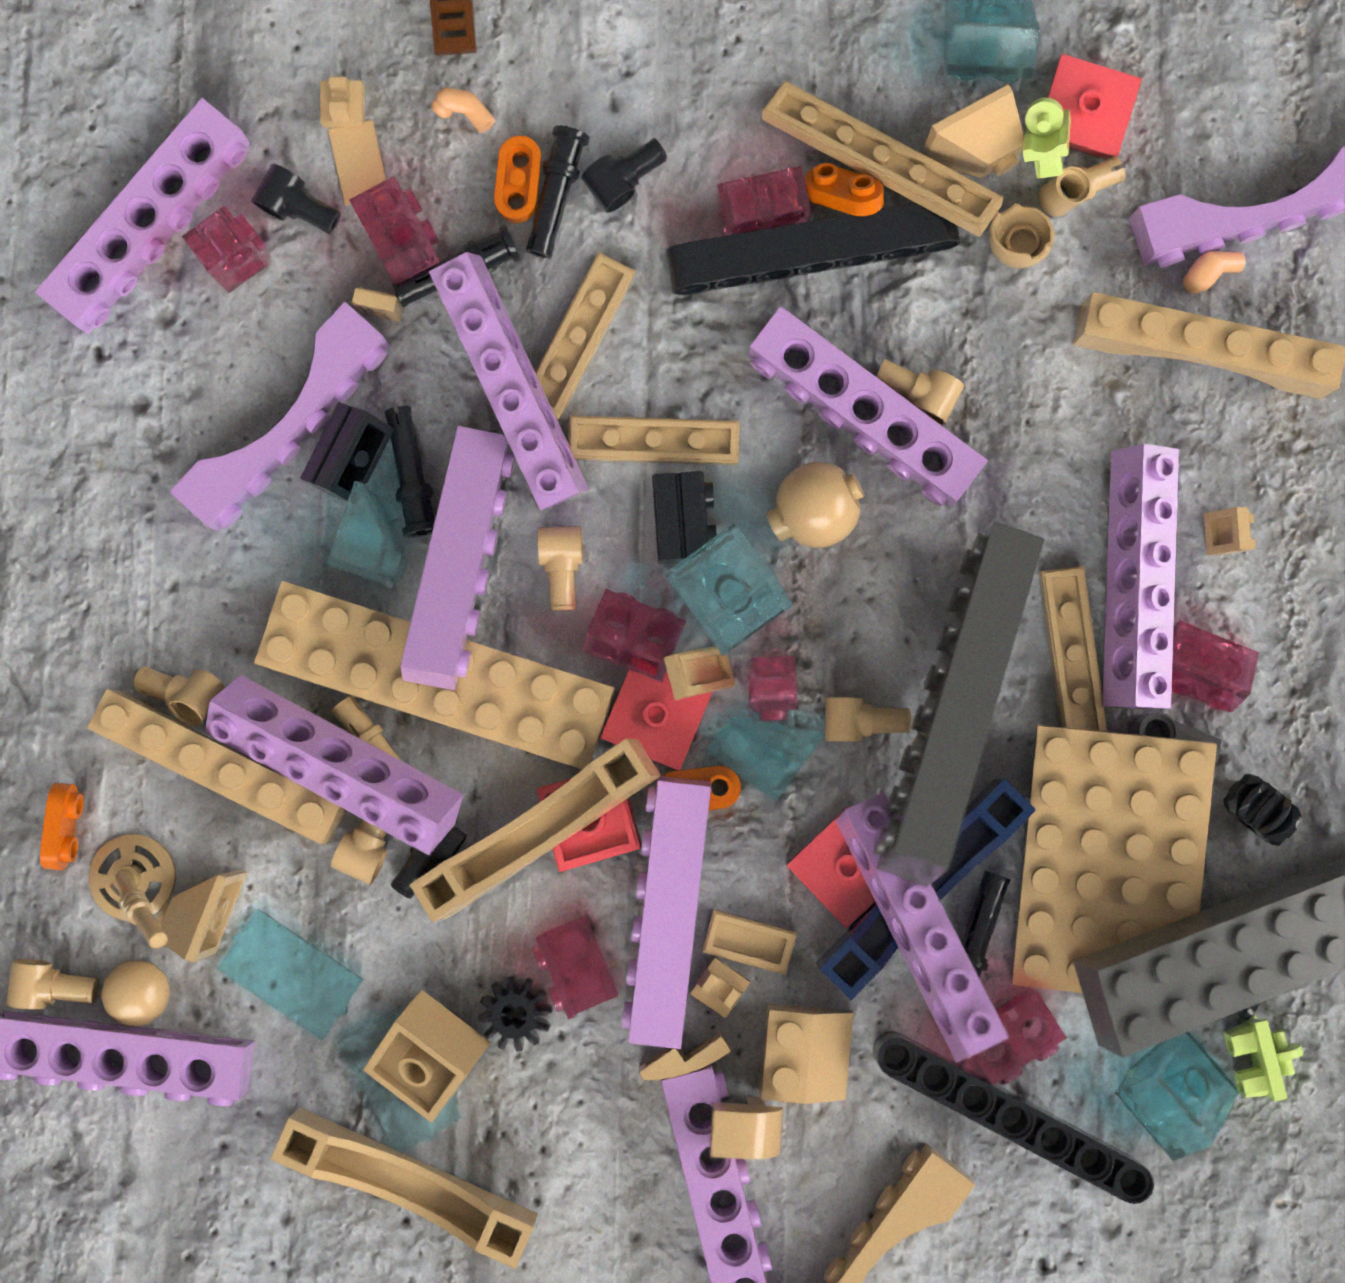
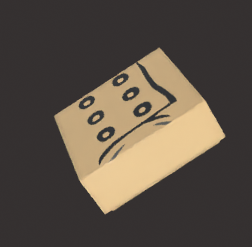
(377, 304)

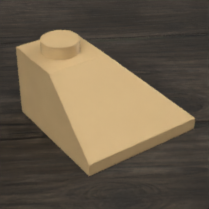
(979, 137)
(200, 915)

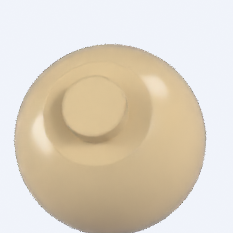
(816, 505)

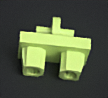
(1046, 136)
(1265, 1051)

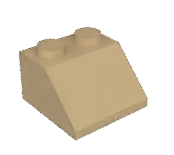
(805, 1054)
(426, 1055)

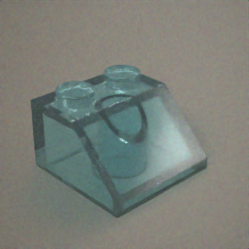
(990, 39)
(367, 541)
(728, 589)
(1178, 1095)

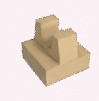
(342, 103)
(1228, 531)
(720, 987)

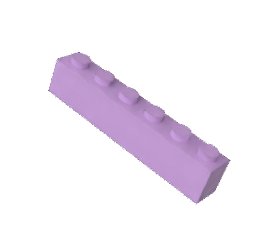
(456, 559)
(669, 911)

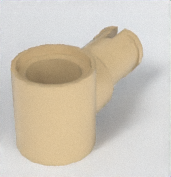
(1080, 184)
(931, 392)
(560, 553)
(185, 696)
(853, 719)
(361, 853)
(36, 984)

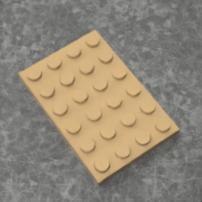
(1109, 845)

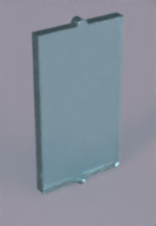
(290, 974)
(400, 1121)

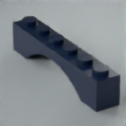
(869, 943)

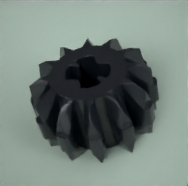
(1262, 809)
(515, 1028)

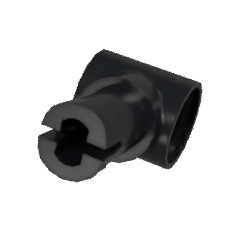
(615, 179)
(284, 195)
(421, 863)

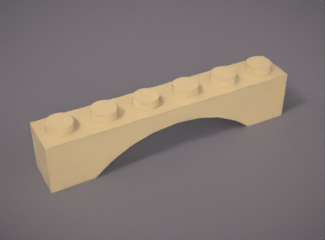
(1269, 356)
(214, 765)
(537, 831)
(350, 1159)
(922, 1198)

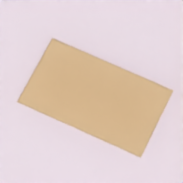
(356, 159)

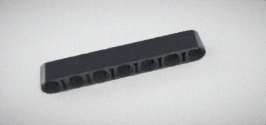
(808, 248)
(1027, 1131)

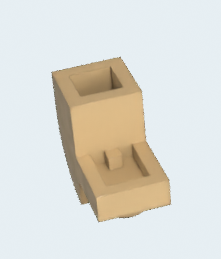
(746, 1130)

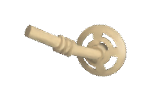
(133, 883)

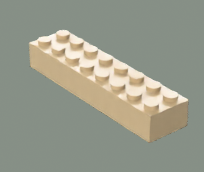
(498, 699)

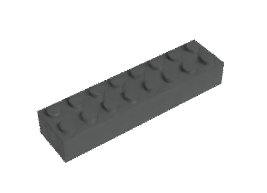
(959, 706)
(1216, 961)

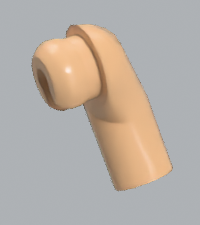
(465, 102)
(1210, 267)

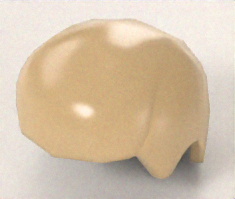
(1021, 236)
(135, 993)

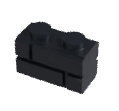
(346, 451)
(681, 514)

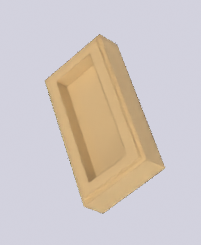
(698, 672)
(749, 941)

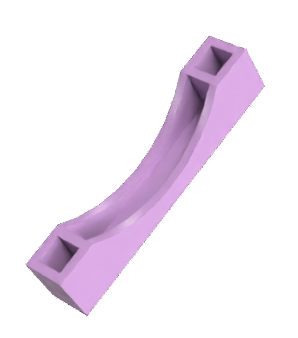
(1184, 225)
(222, 484)

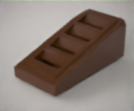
(453, 45)

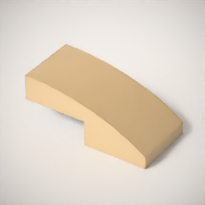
(673, 1062)

